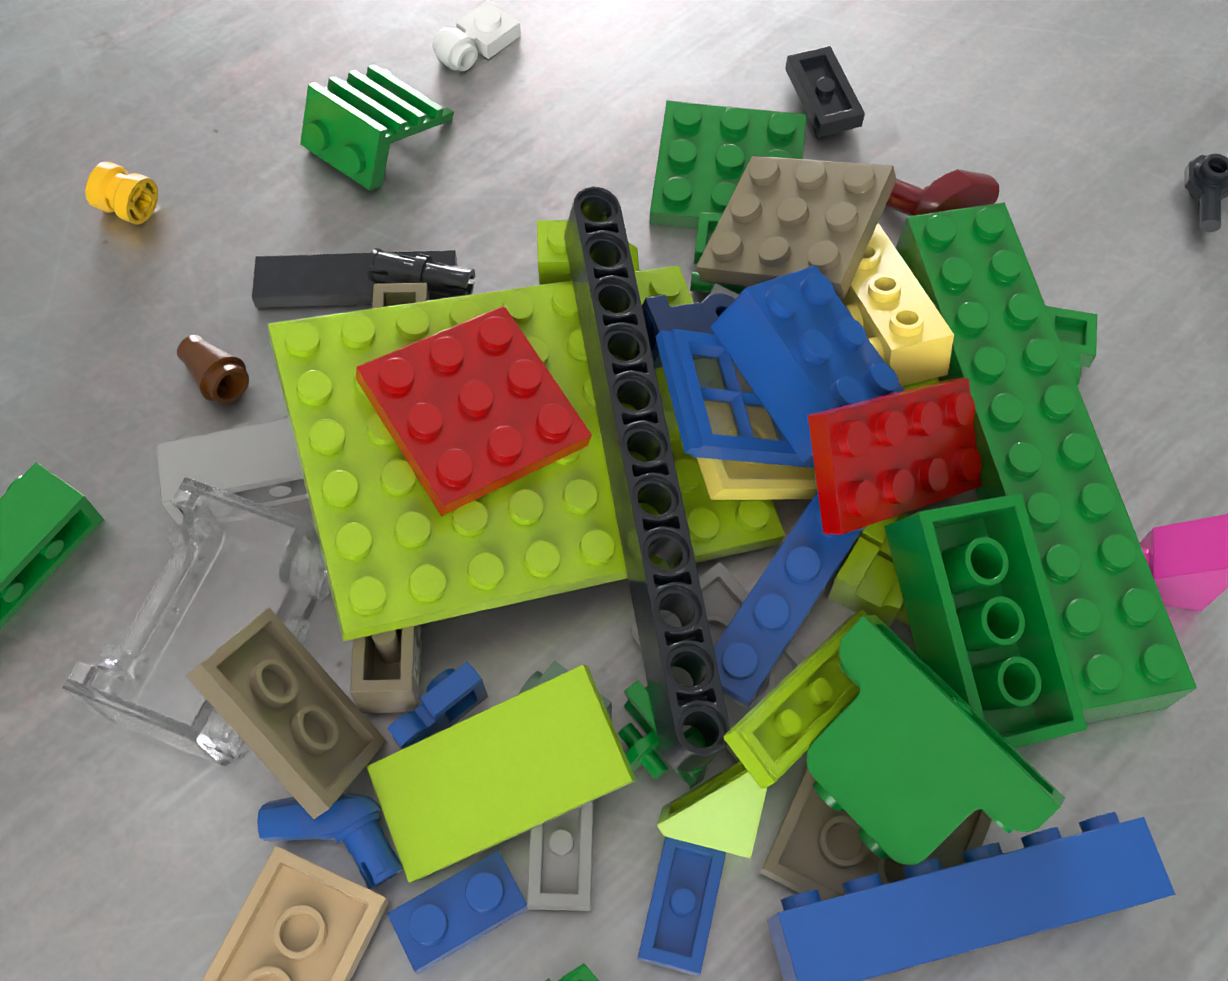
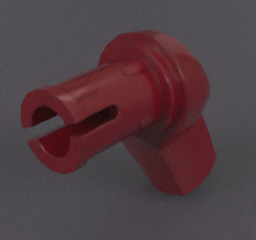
(949, 192)

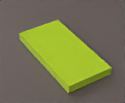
(500, 773)

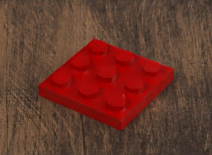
(472, 408)

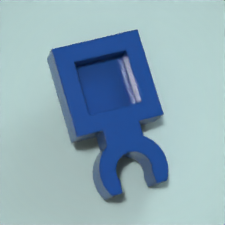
(446, 702)

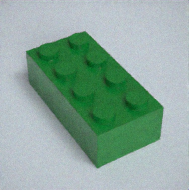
(987, 615)

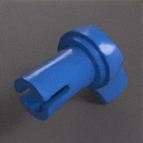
(349, 820)

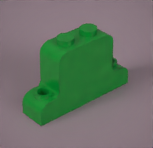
(916, 755)

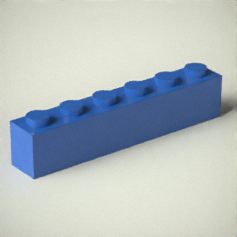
(971, 904)

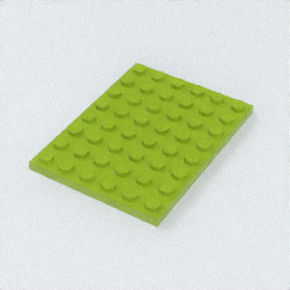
(543, 535)

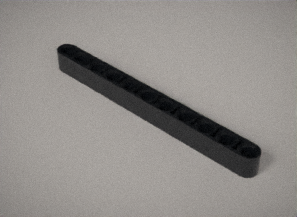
(602, 282)

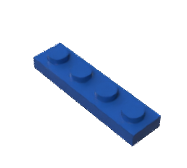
(779, 604)

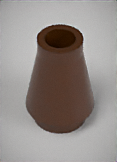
(216, 372)

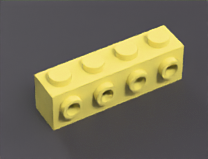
(898, 314)

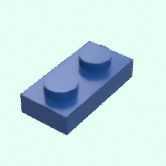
(682, 906)
(457, 911)

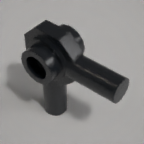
(1208, 182)

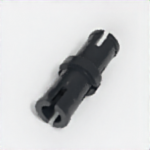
(440, 277)

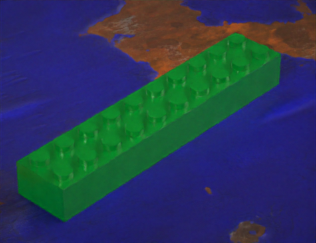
(1044, 445)

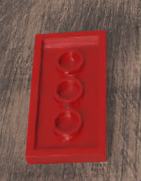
(894, 454)

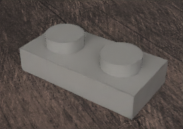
(562, 862)

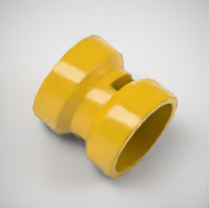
(113, 189)

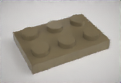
(288, 711)

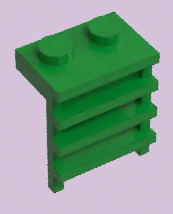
(360, 118)

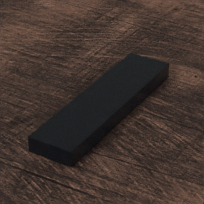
(323, 279)

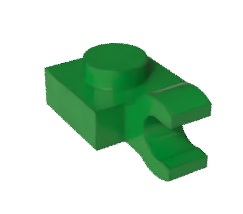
(1077, 337)

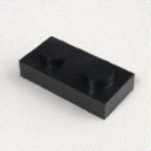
(824, 91)

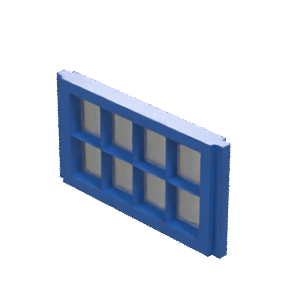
(713, 392)

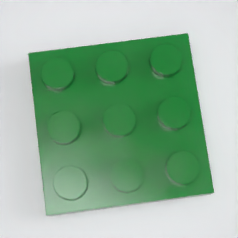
(707, 153)

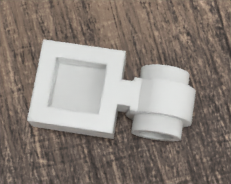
(482, 31)

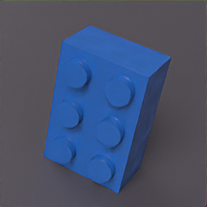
(801, 352)

